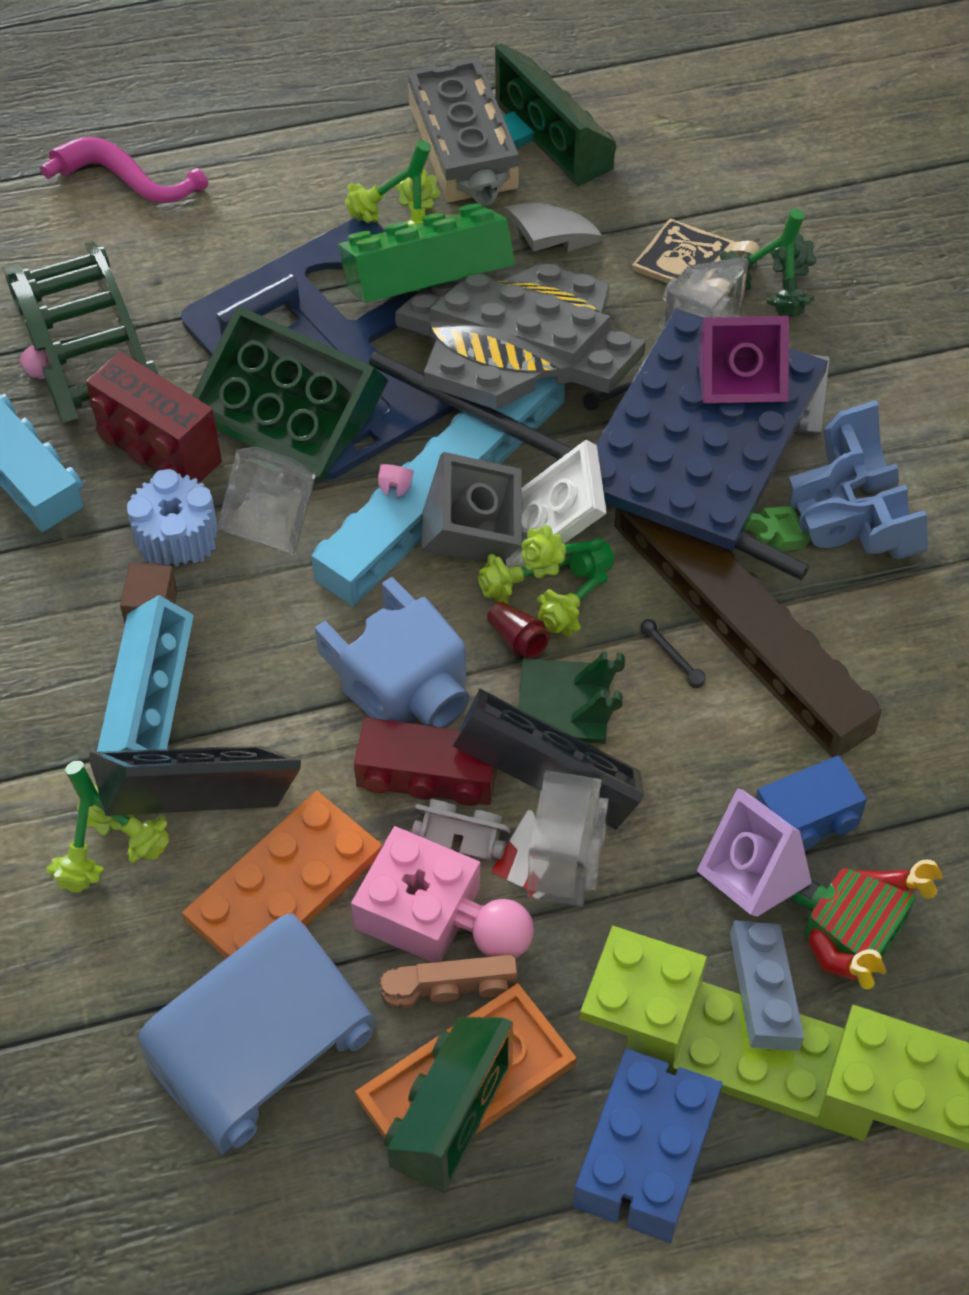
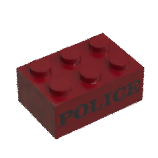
(153, 419)

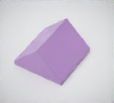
(755, 856)

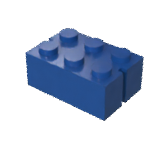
(647, 1144)

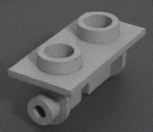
(478, 832)

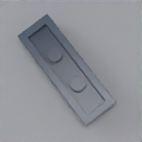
(766, 986)

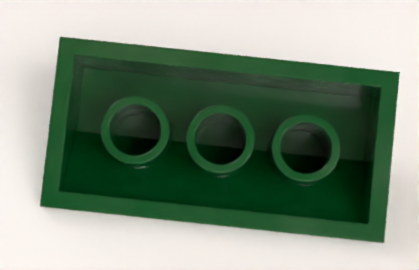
(558, 122)

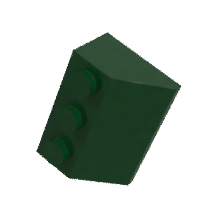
(451, 1100)

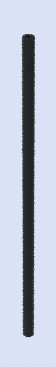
(557, 450)

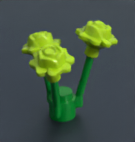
(542, 556)

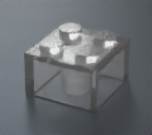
(567, 838)

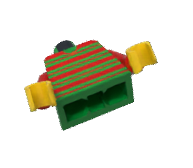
(862, 916)

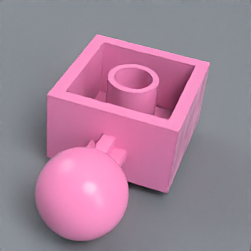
(425, 893)

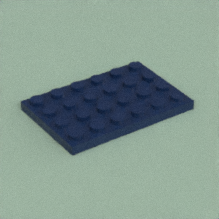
(691, 459)

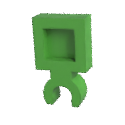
(778, 528)

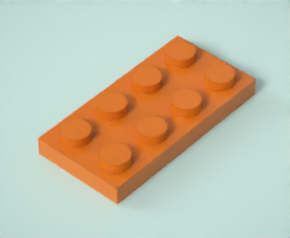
(288, 872)
(537, 1061)

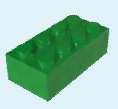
(426, 252)

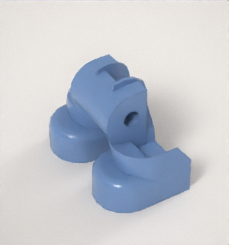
(827, 498)

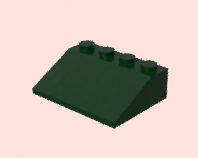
(287, 391)

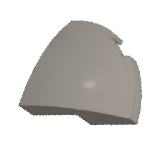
(551, 225)

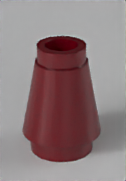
(521, 632)

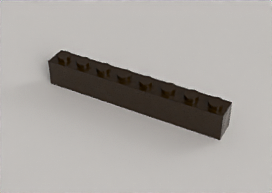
(759, 633)

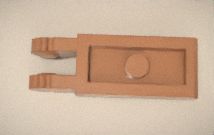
(448, 979)

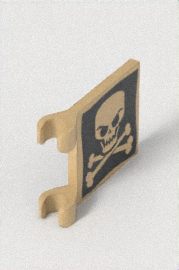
(683, 246)

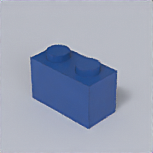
(817, 800)

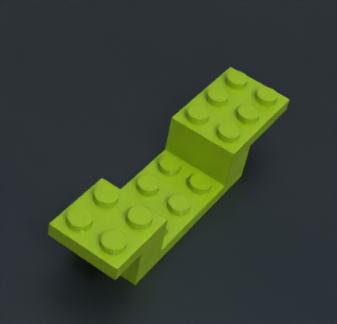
(835, 1080)

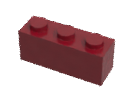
(420, 763)

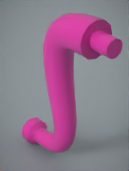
(92, 150)

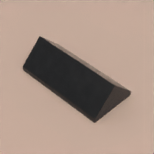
(529, 746)
(191, 779)

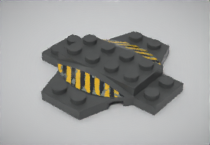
(514, 331)

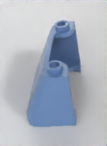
(252, 1029)

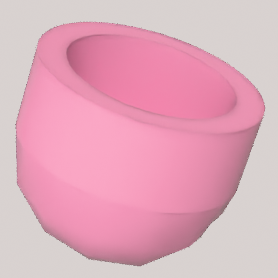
(33, 361)
(395, 477)

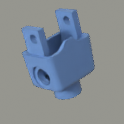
(404, 662)

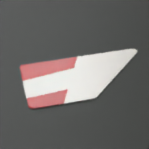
(515, 858)

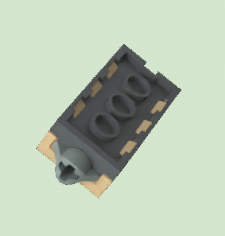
(465, 131)

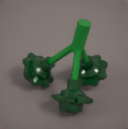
(790, 257)

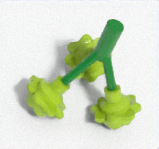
(414, 188)
(76, 869)

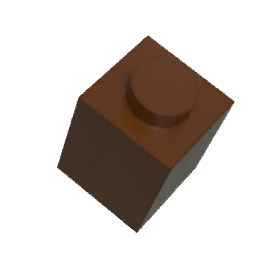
(145, 583)

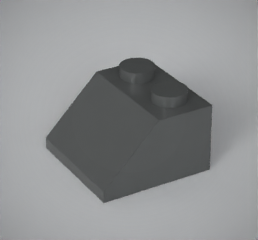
(473, 509)

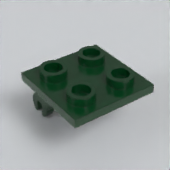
(572, 694)

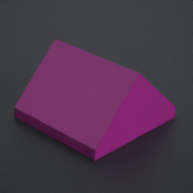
(744, 359)

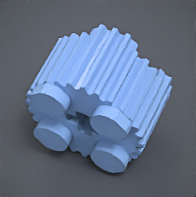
(173, 519)

